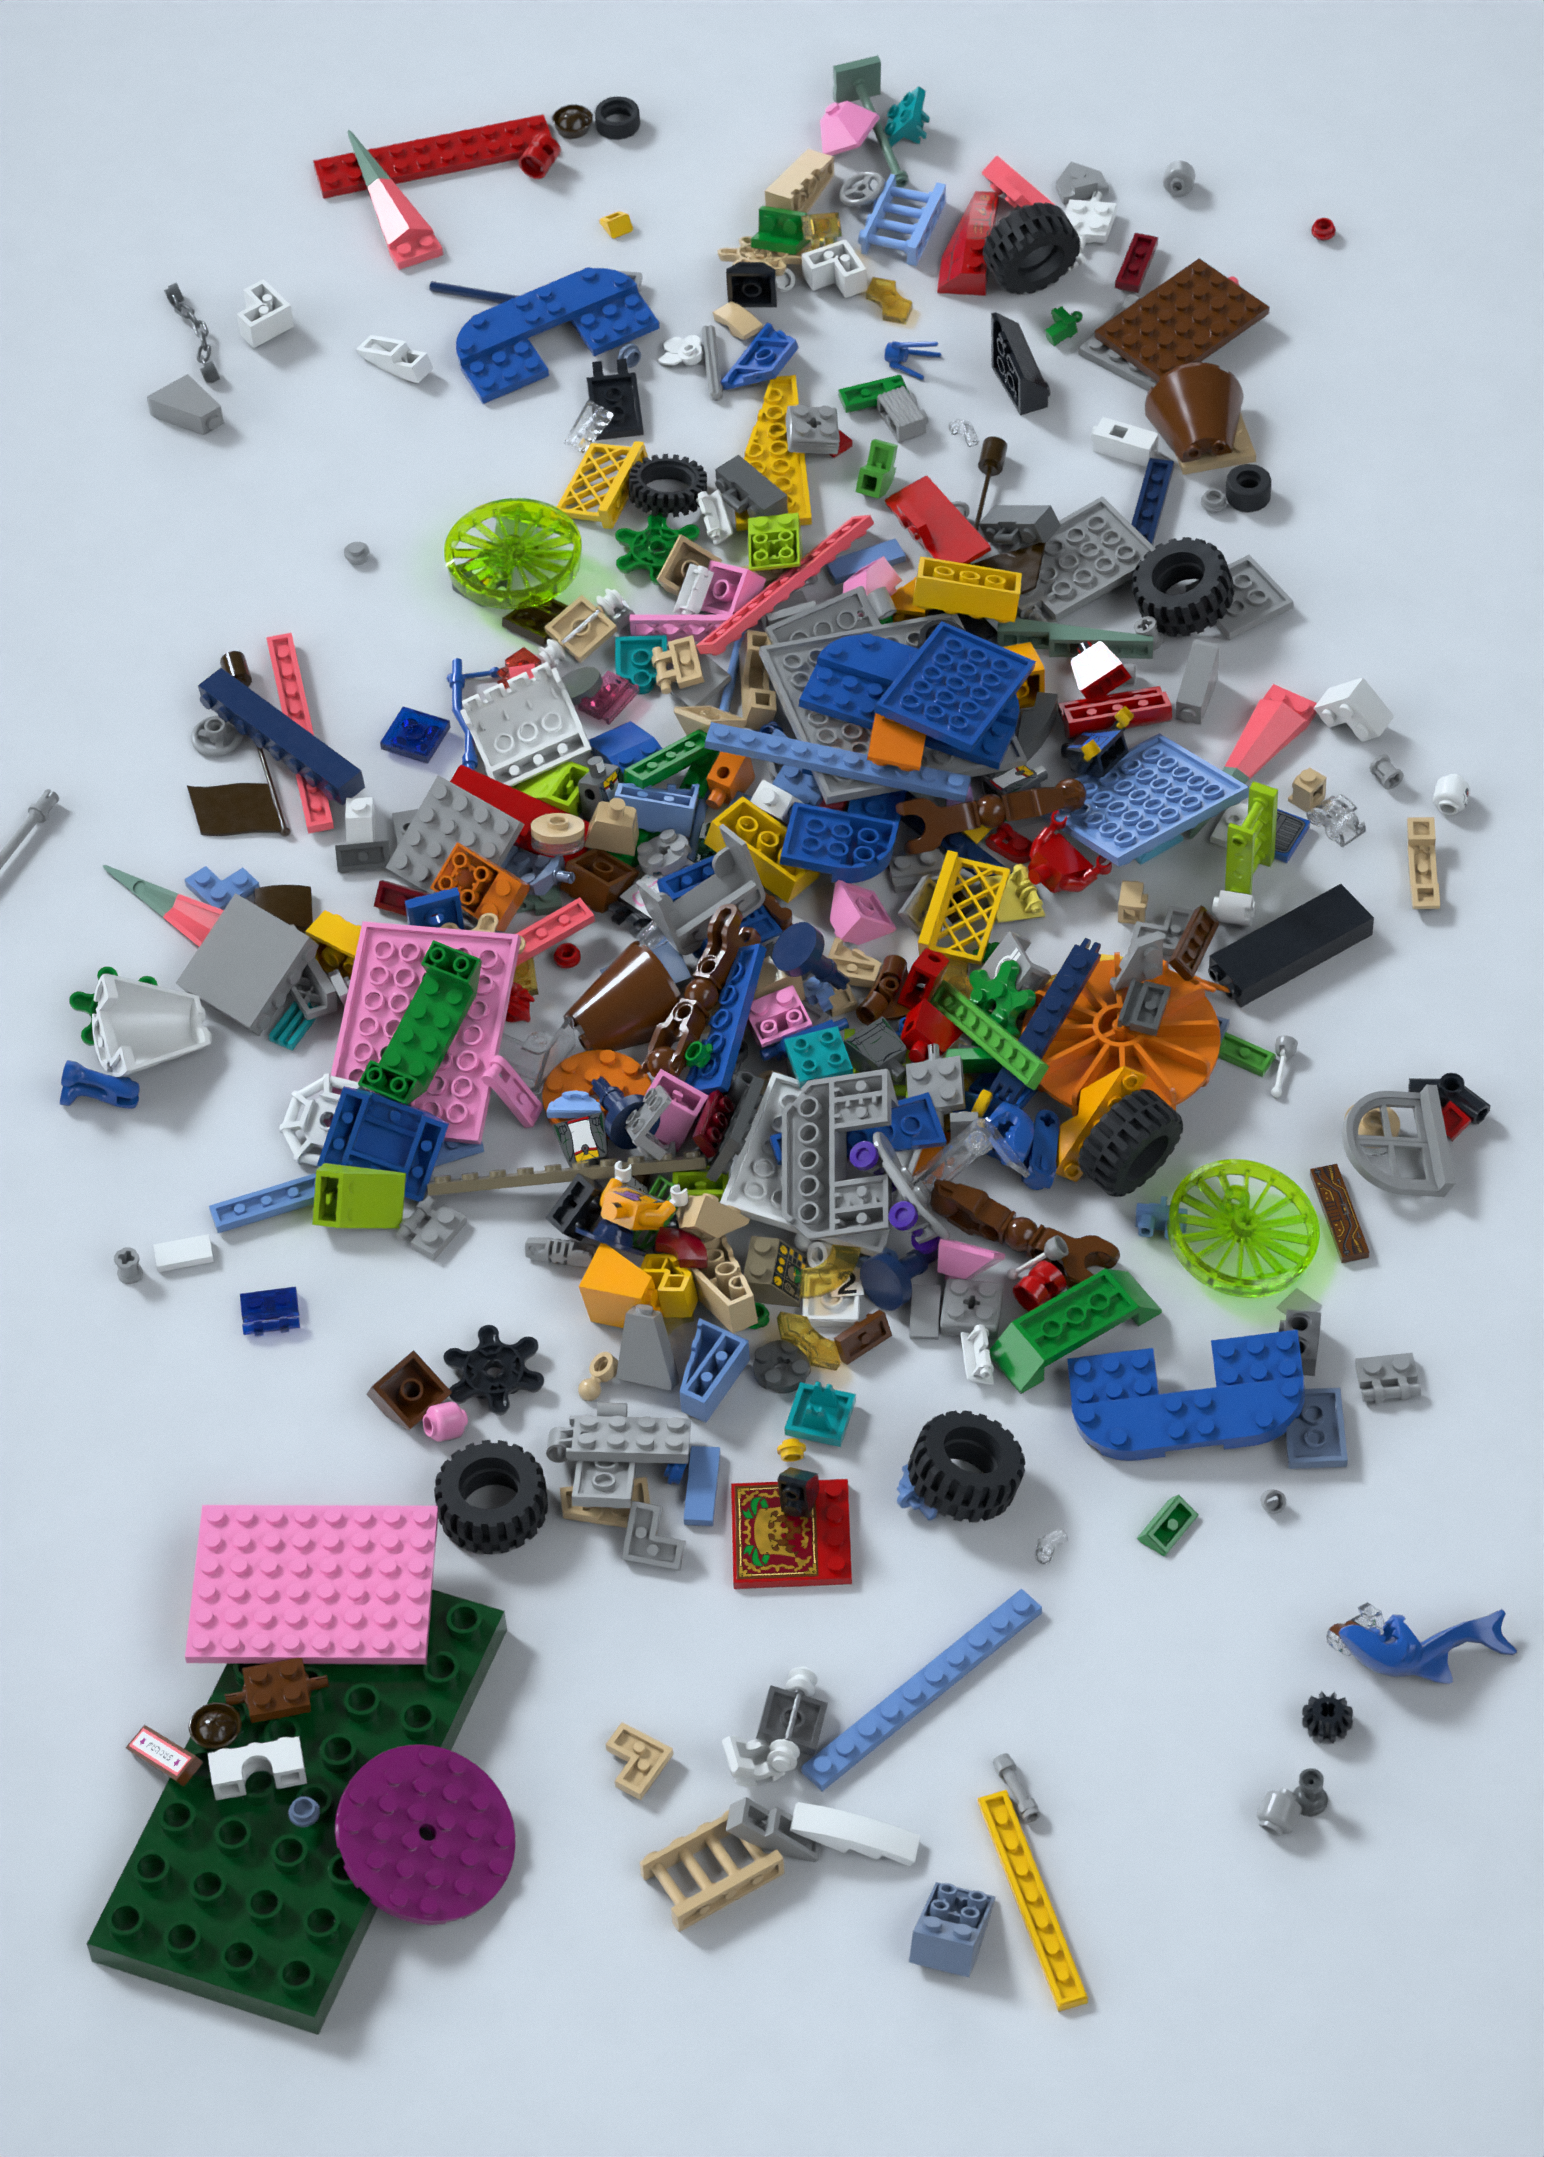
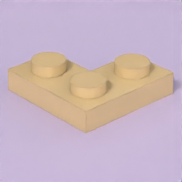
(644, 1756)

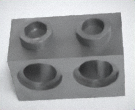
(1310, 1325)

